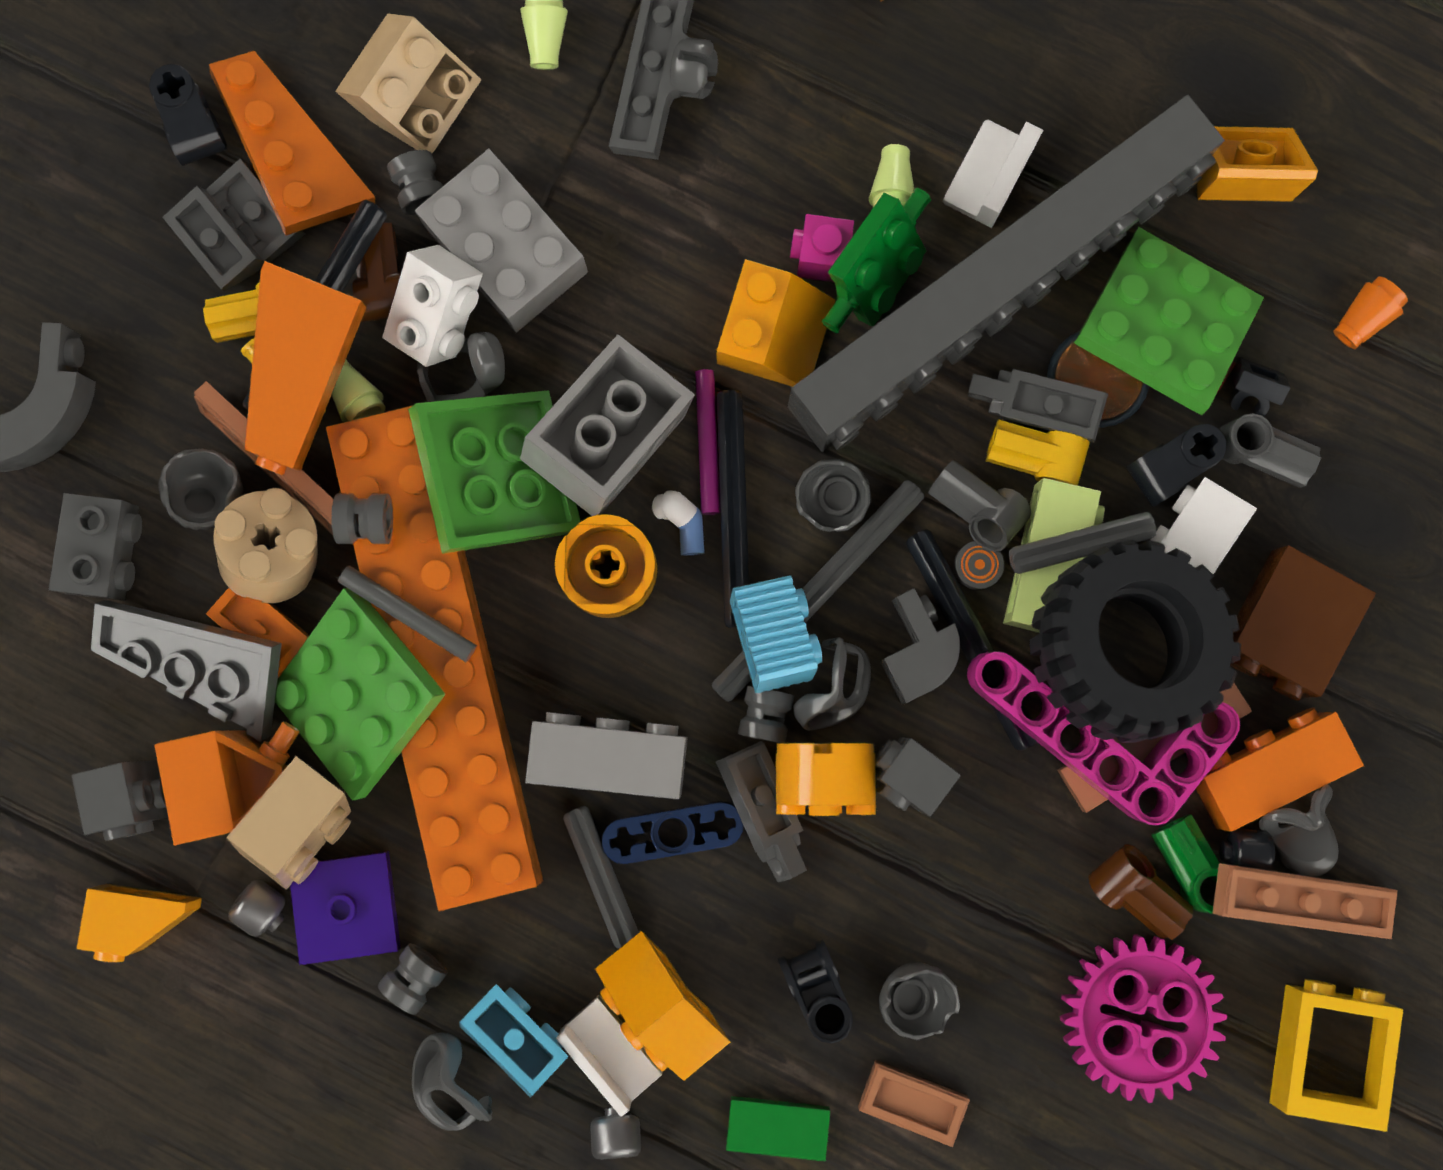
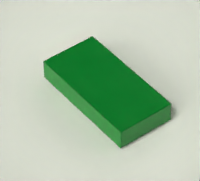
(778, 1128)

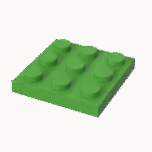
(1169, 321)
(476, 476)
(356, 693)

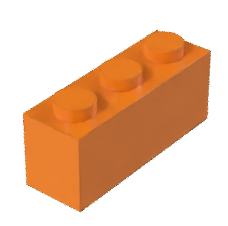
(1278, 769)

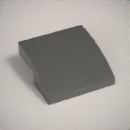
(230, 226)

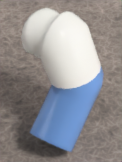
(685, 516)

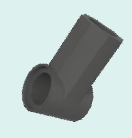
(1271, 450)
(991, 514)

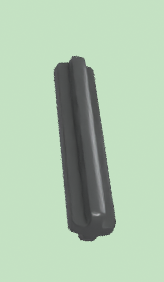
(1081, 542)
(600, 876)

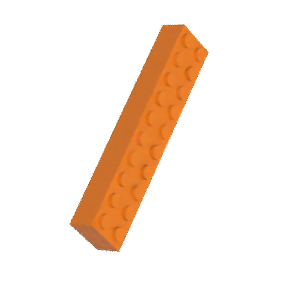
(462, 754)

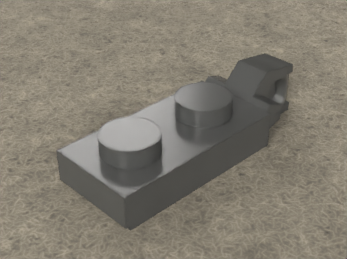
(1041, 402)
(752, 786)

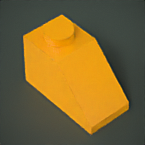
(129, 919)

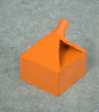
(218, 778)

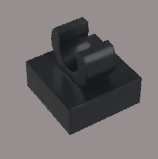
(1260, 382)

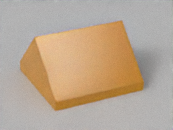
(1257, 166)

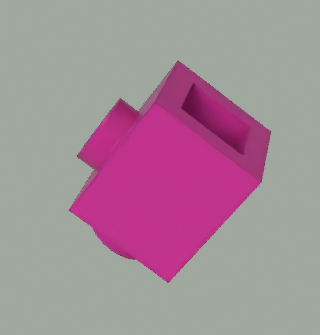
(820, 245)

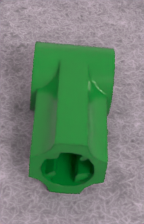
(1188, 858)

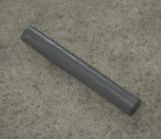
(407, 613)

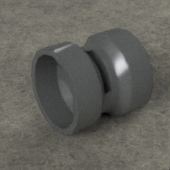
(415, 178)
(362, 518)
(769, 703)
(412, 979)

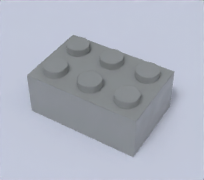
(506, 236)
(606, 426)
(607, 756)

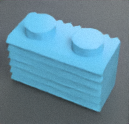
(775, 634)

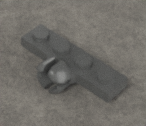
(659, 69)

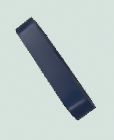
(638, 850)

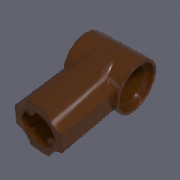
(378, 275)
(1131, 882)

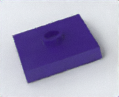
(346, 909)

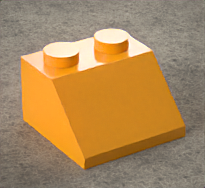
(774, 325)

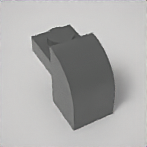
(932, 655)

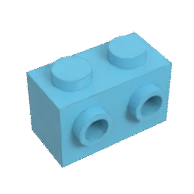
(513, 1039)

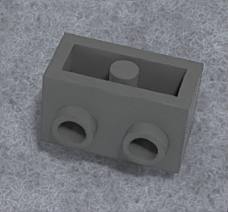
(95, 547)
(912, 776)
(120, 799)

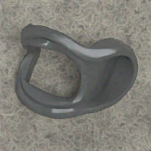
(487, 362)
(827, 710)
(1307, 839)
(435, 1069)

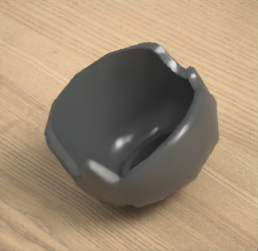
(833, 495)
(918, 1000)

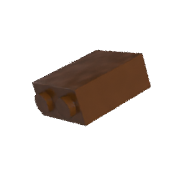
(1298, 623)

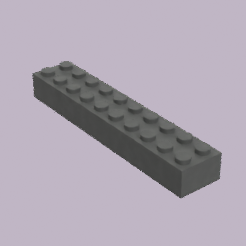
(1004, 273)

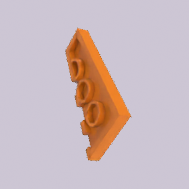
(290, 154)

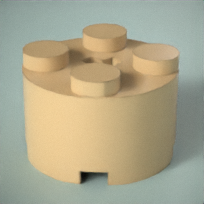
(241, 552)

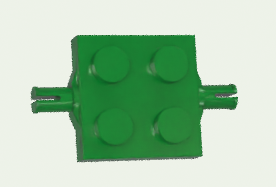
(877, 260)

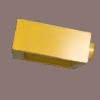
(1292, 1050)

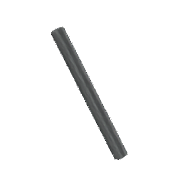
(835, 572)

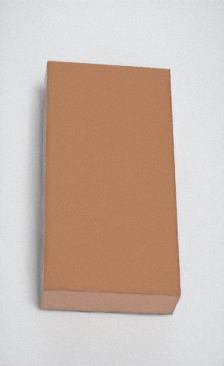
(913, 1103)

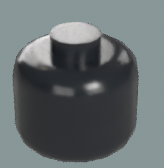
(1249, 849)

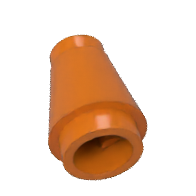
(1370, 312)

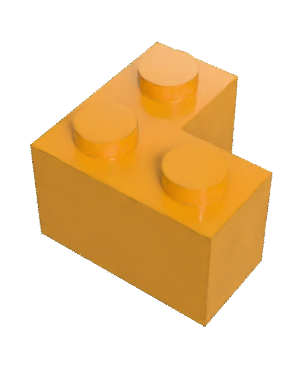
(659, 1008)

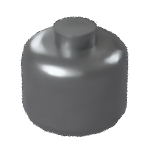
(257, 909)
(615, 1136)

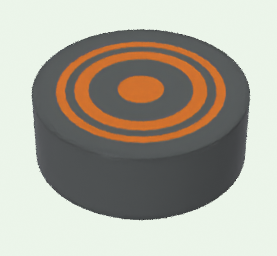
(978, 567)

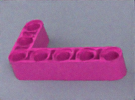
(1087, 757)

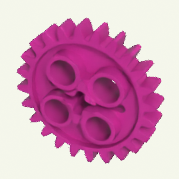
(1132, 1059)

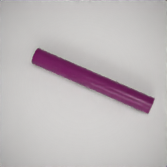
(707, 442)

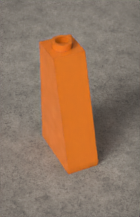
(297, 359)

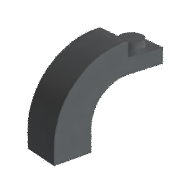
(53, 407)

